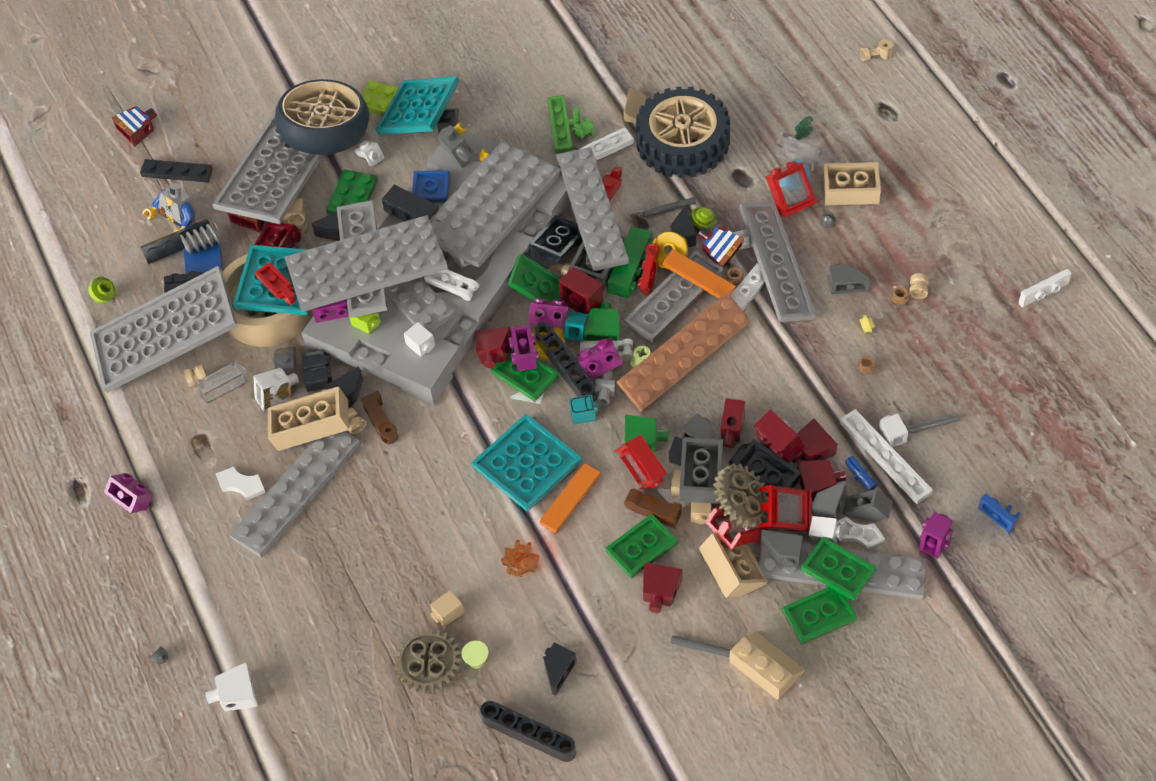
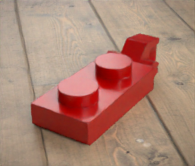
(612, 181)
(649, 269)
(276, 283)

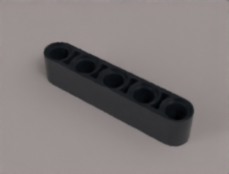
(561, 354)
(532, 739)

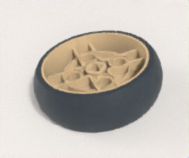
(321, 116)

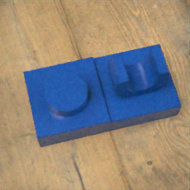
(1001, 516)

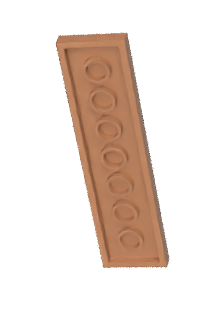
(683, 352)

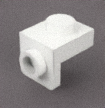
(370, 151)

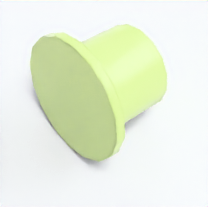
(639, 355)
(475, 654)

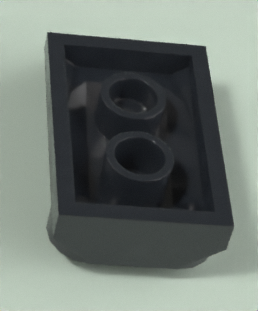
(554, 241)
(767, 465)

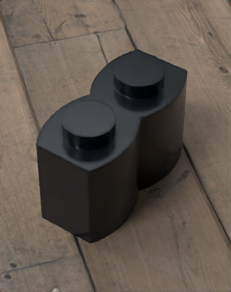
(315, 370)

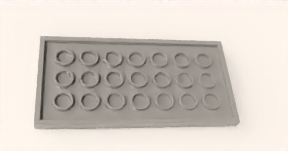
(267, 178)
(491, 202)
(365, 263)
(163, 329)

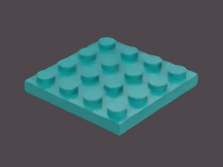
(417, 105)
(253, 293)
(526, 462)

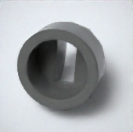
(828, 220)
(159, 656)

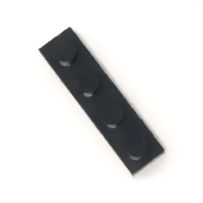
(176, 170)
(169, 244)

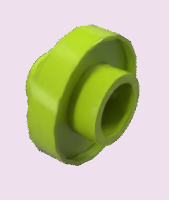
(703, 217)
(102, 289)

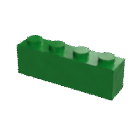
(624, 277)

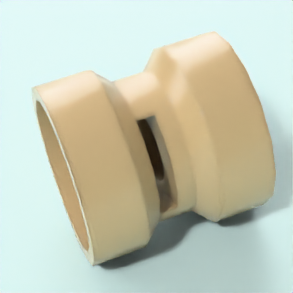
(300, 222)
(918, 283)
(194, 374)
(356, 423)

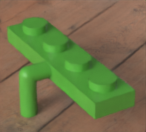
(560, 123)

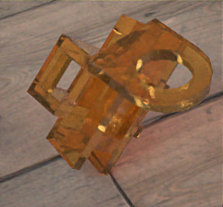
(524, 562)

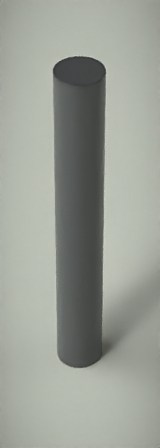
(668, 207)
(932, 423)
(700, 646)

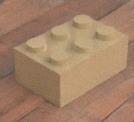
(851, 183)

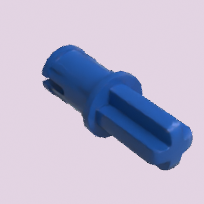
(861, 473)

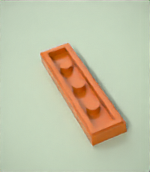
(697, 274)
(570, 498)

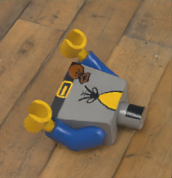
(173, 205)

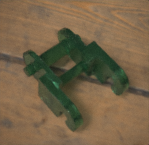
(803, 127)

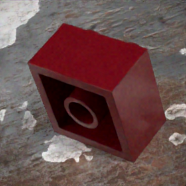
(580, 291)
(778, 436)

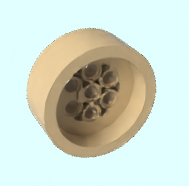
(261, 327)

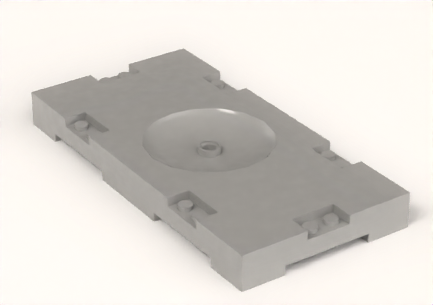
(385, 349)

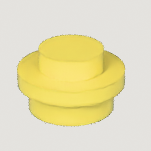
(867, 324)

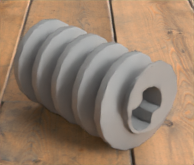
(201, 239)

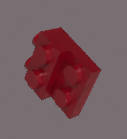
(279, 235)

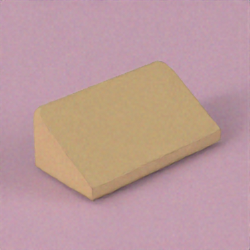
(633, 103)

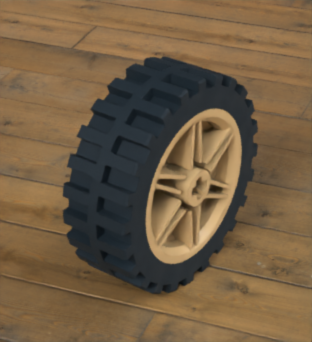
(672, 124)

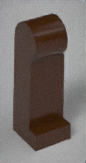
(372, 407)
(646, 504)

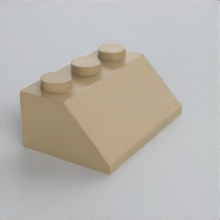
(733, 569)
(765, 664)

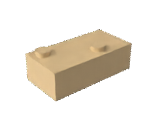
(308, 418)

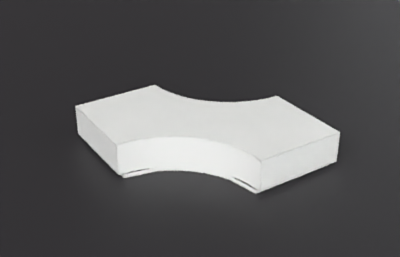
(246, 485)
(865, 535)

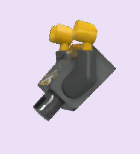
(457, 147)

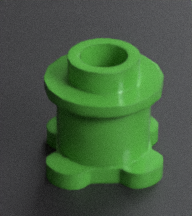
(583, 128)

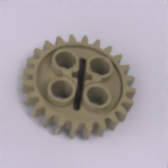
(740, 495)
(408, 660)

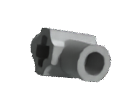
(605, 388)

